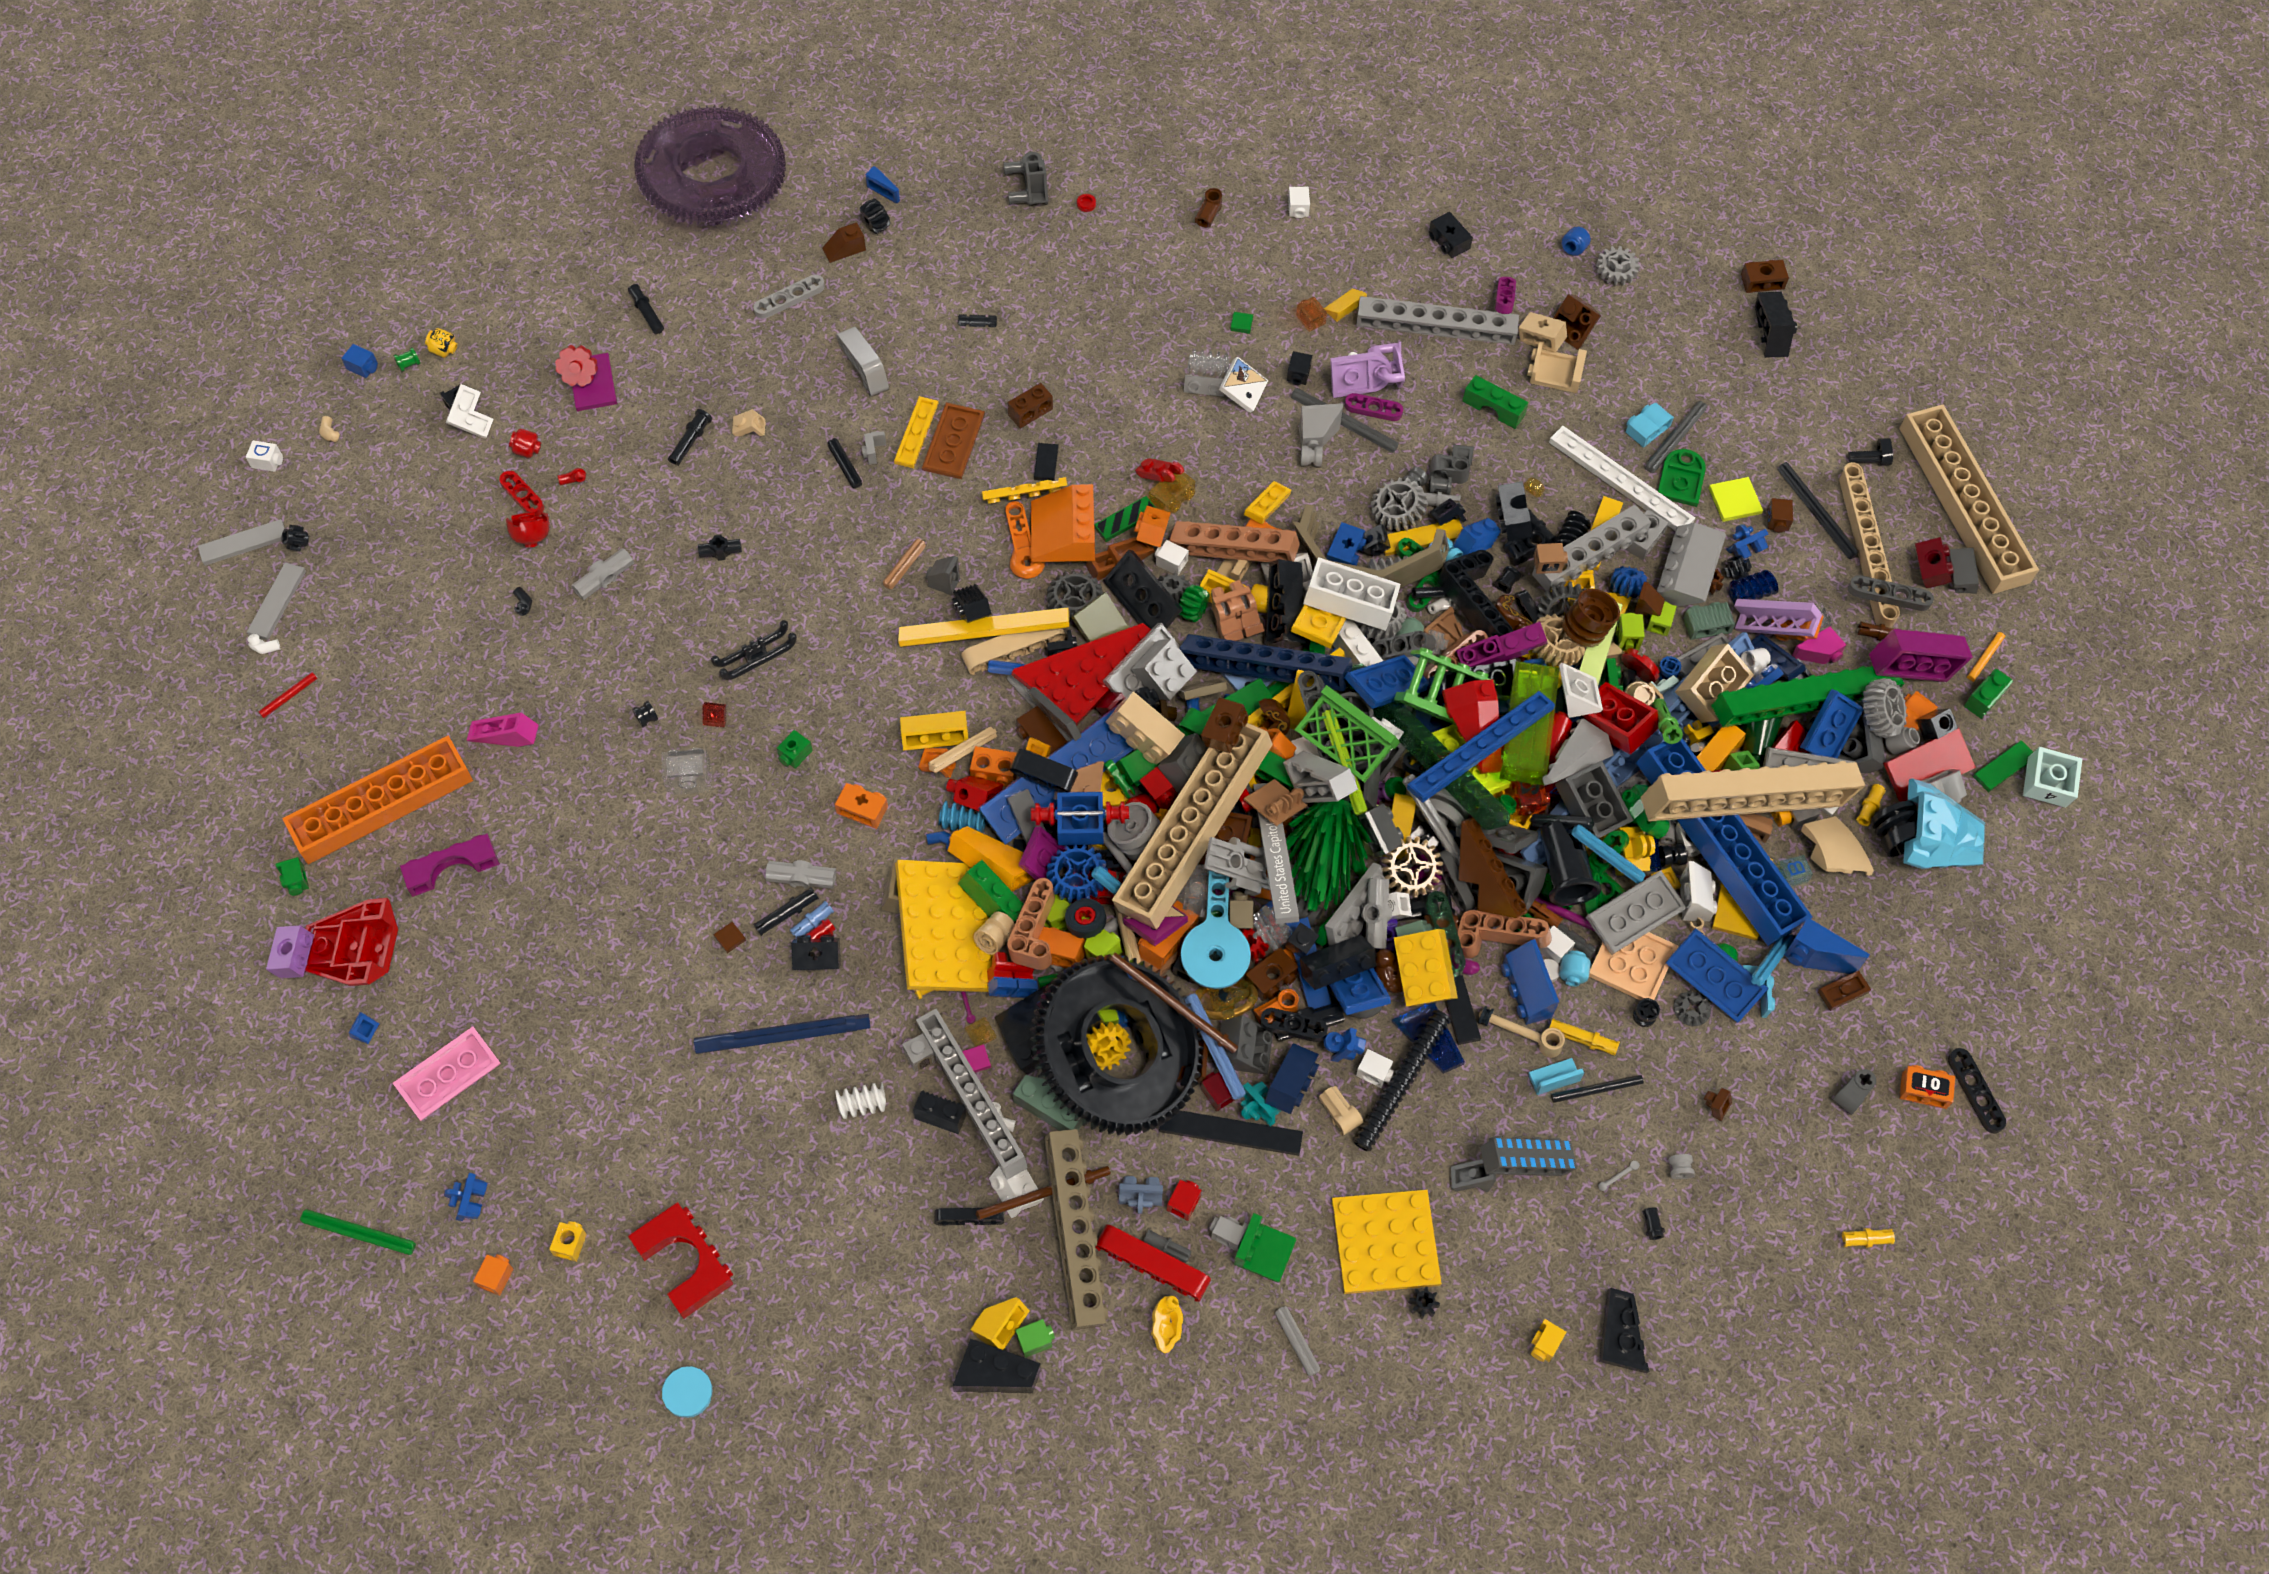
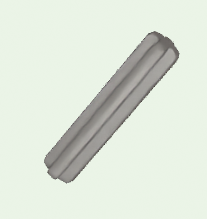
(1297, 1341)

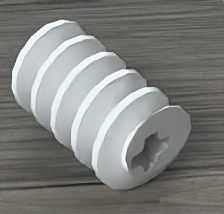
(861, 1101)

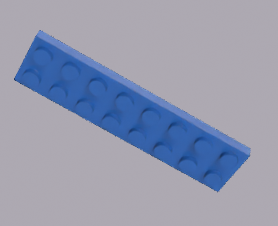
(1095, 745)

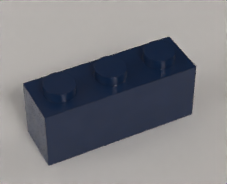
(1292, 1079)

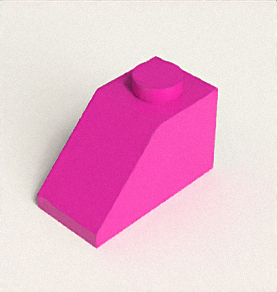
(1821, 650)

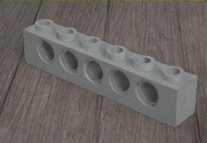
(1596, 539)

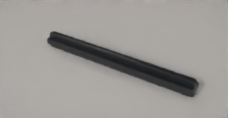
(1818, 510)

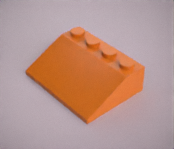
(1063, 525)

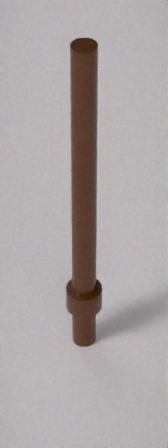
(1090, 1178)

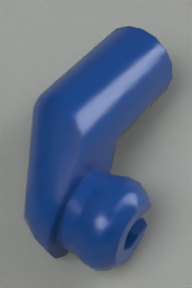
(939, 837)

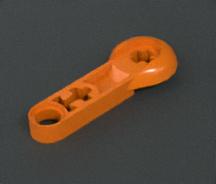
(1021, 544)

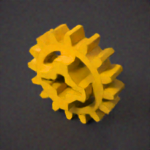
(1106, 1046)

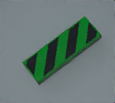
(1122, 519)

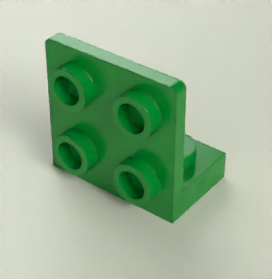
(1264, 1250)

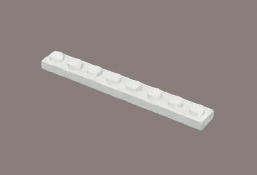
(1619, 478)

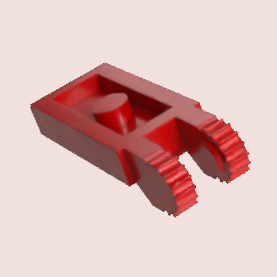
(1159, 470)

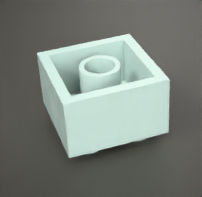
(2052, 777)

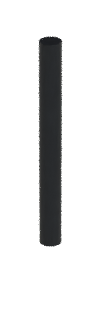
(1597, 1088)

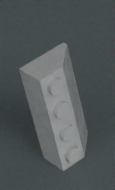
(1690, 564)

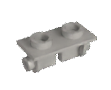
(1203, 385)

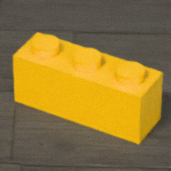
(933, 730)

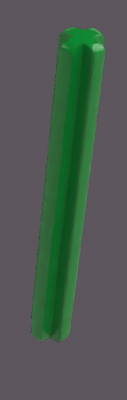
(357, 1232)

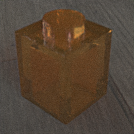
(1311, 314)

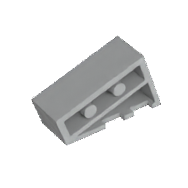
(1320, 778)

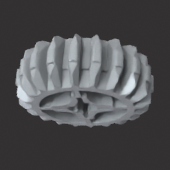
(1403, 493)
(1393, 627)
(1884, 708)

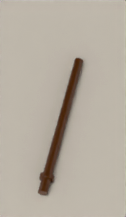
(1222, 1039)

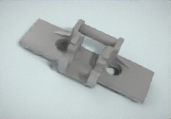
(1230, 861)

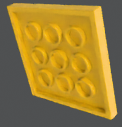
(1386, 1241)

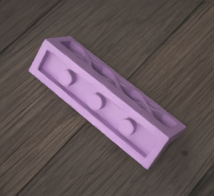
(1777, 610)

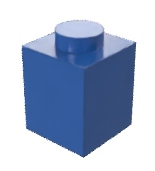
(360, 361)

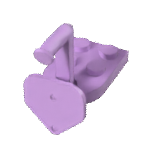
(1367, 371)

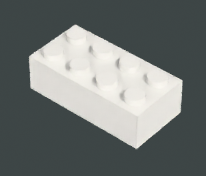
(1352, 594)

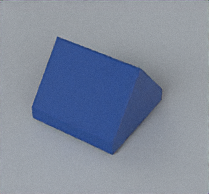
(363, 1028)

